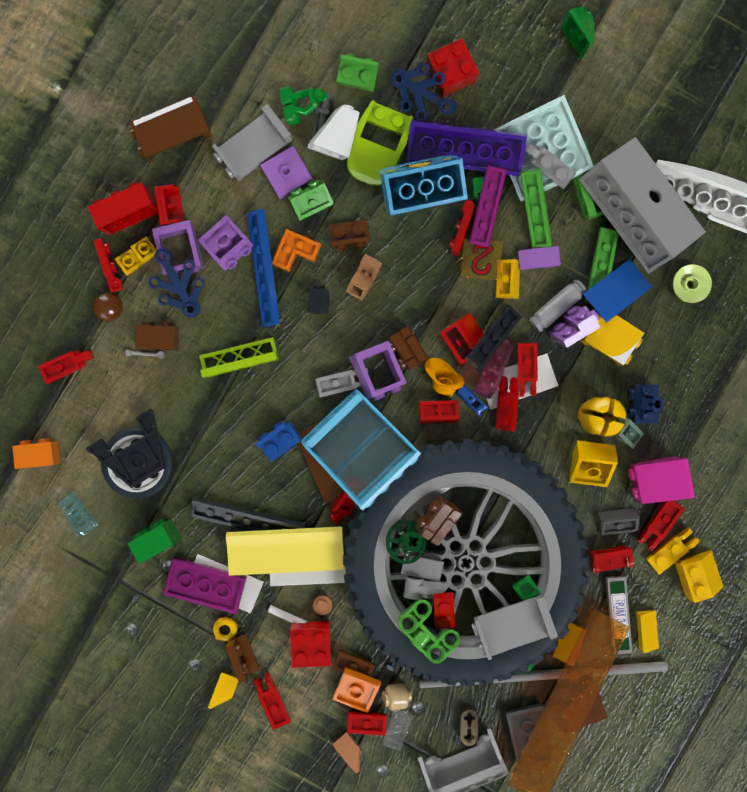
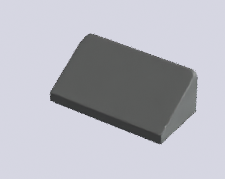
(618, 521)

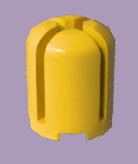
(611, 411)

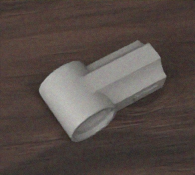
(419, 588)

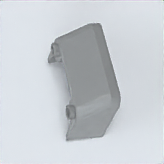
(466, 769)

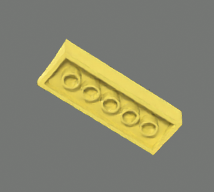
(285, 550)

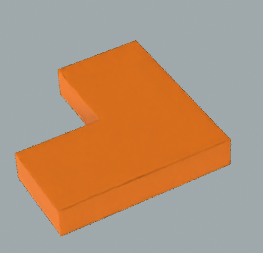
(292, 245)

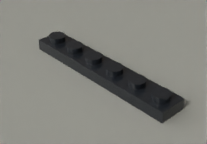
(239, 517)

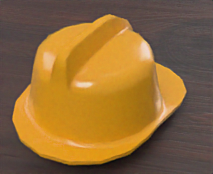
(444, 377)

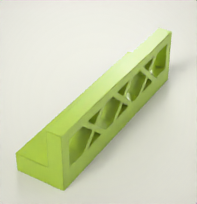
(238, 364)

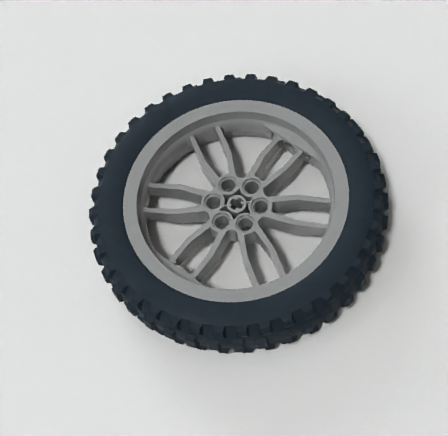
(435, 472)

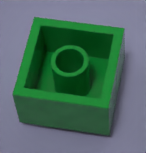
(150, 543)

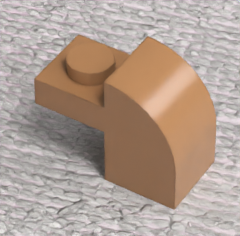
(364, 277)

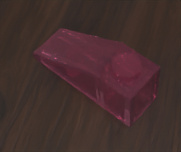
(491, 374)

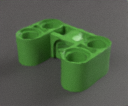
(422, 637)

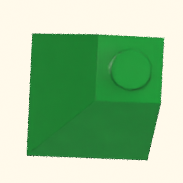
(579, 30)

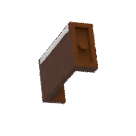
(169, 127)

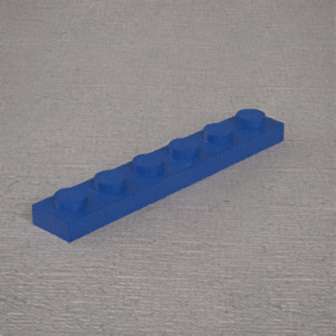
(263, 268)

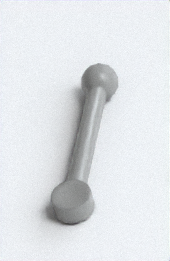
(160, 354)

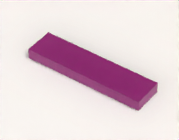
(487, 206)

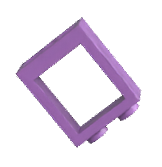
(174, 230)
(364, 378)

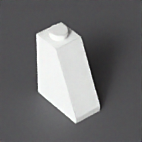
(337, 133)

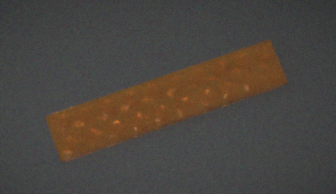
(569, 704)

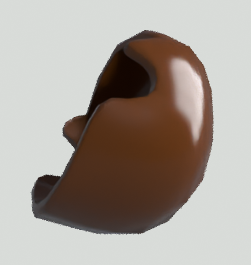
(107, 307)

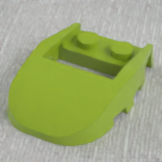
(368, 157)

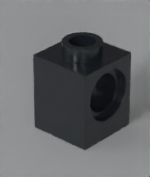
(319, 300)

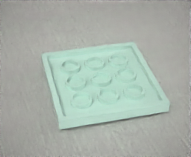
(555, 130)

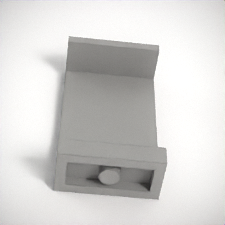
(253, 144)
(514, 626)

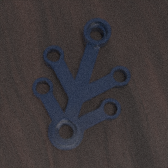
(420, 91)
(178, 286)

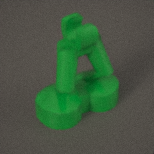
(289, 100)

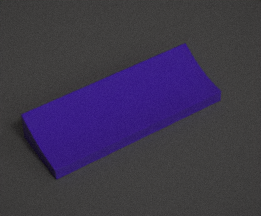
(474, 145)

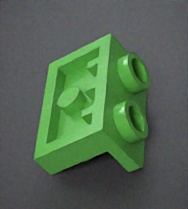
(357, 72)
(310, 199)

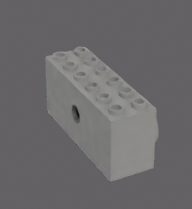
(642, 205)

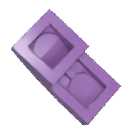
(539, 258)

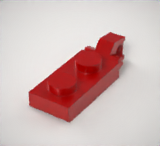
(108, 266)
(64, 365)
(342, 507)

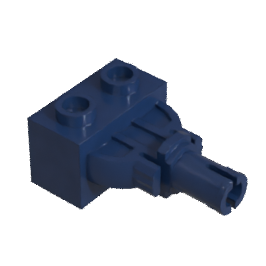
(644, 403)

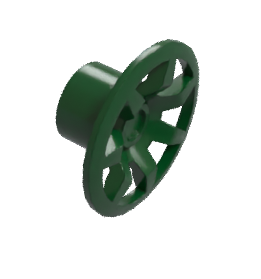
(408, 542)

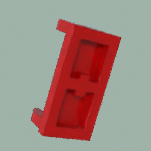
(169, 204)
(439, 412)
(611, 558)

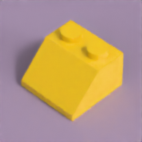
(593, 463)
(699, 576)

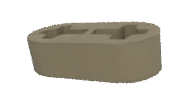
(464, 725)

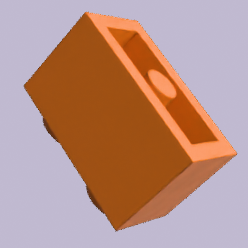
(36, 454)

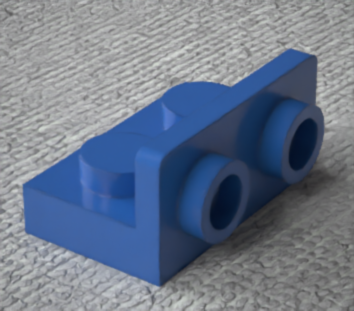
(279, 440)

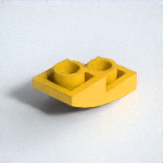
(136, 257)

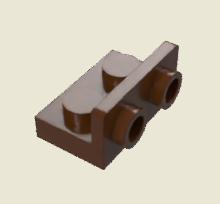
(349, 234)
(242, 657)

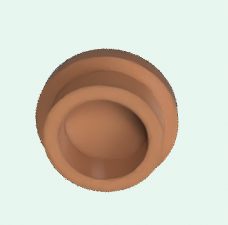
(322, 605)

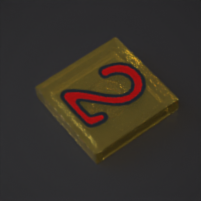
(481, 261)

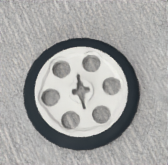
(151, 485)

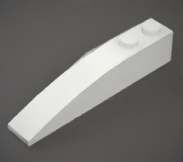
(712, 193)

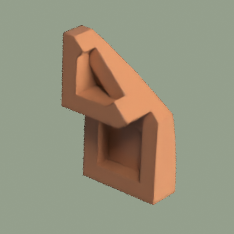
(349, 751)

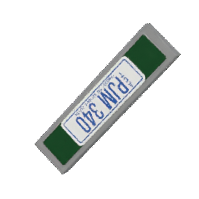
(618, 607)

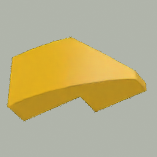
(224, 690)

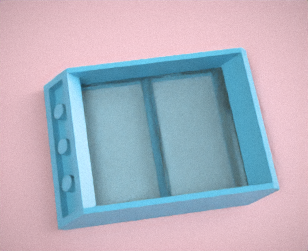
(360, 449)

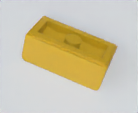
(509, 279)
(647, 630)
(567, 644)

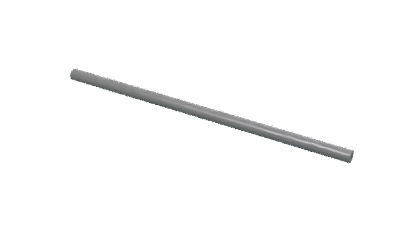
(555, 673)

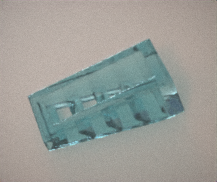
(82, 511)

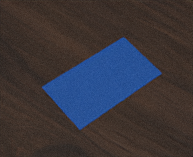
(617, 290)

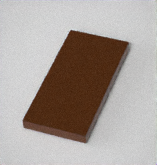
(326, 484)

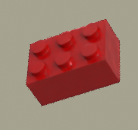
(123, 208)

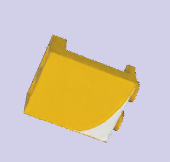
(615, 339)

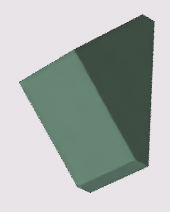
(629, 434)

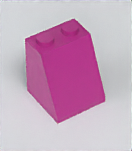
(661, 480)

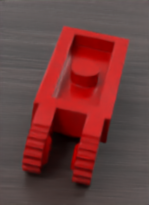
(462, 227)
(527, 367)
(507, 404)
(661, 523)
(272, 702)

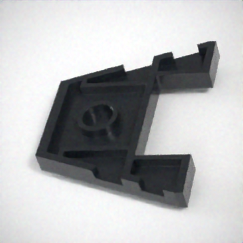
(137, 460)

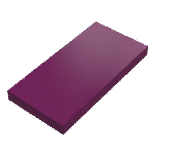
(204, 585)

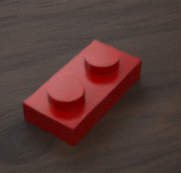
(444, 610)
(367, 723)

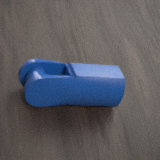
(469, 398)

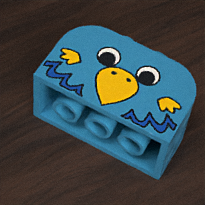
(423, 184)

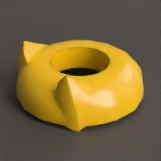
(225, 621)

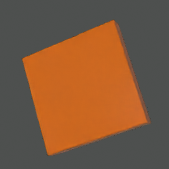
(356, 690)

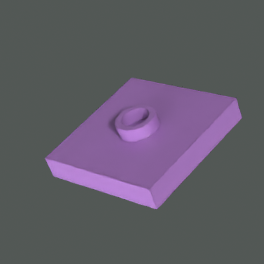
(286, 172)

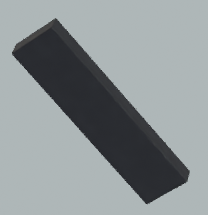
(493, 338)

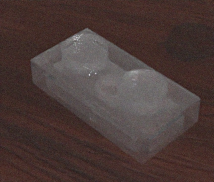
(397, 729)

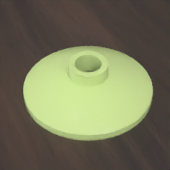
(700, 282)

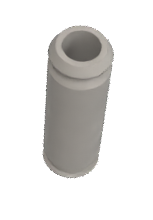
(557, 305)

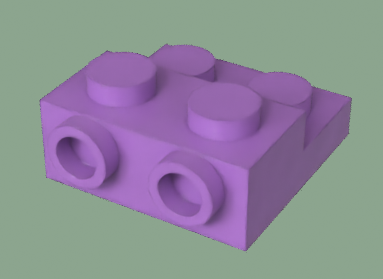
(226, 243)
(578, 324)

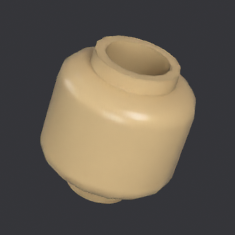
(396, 696)

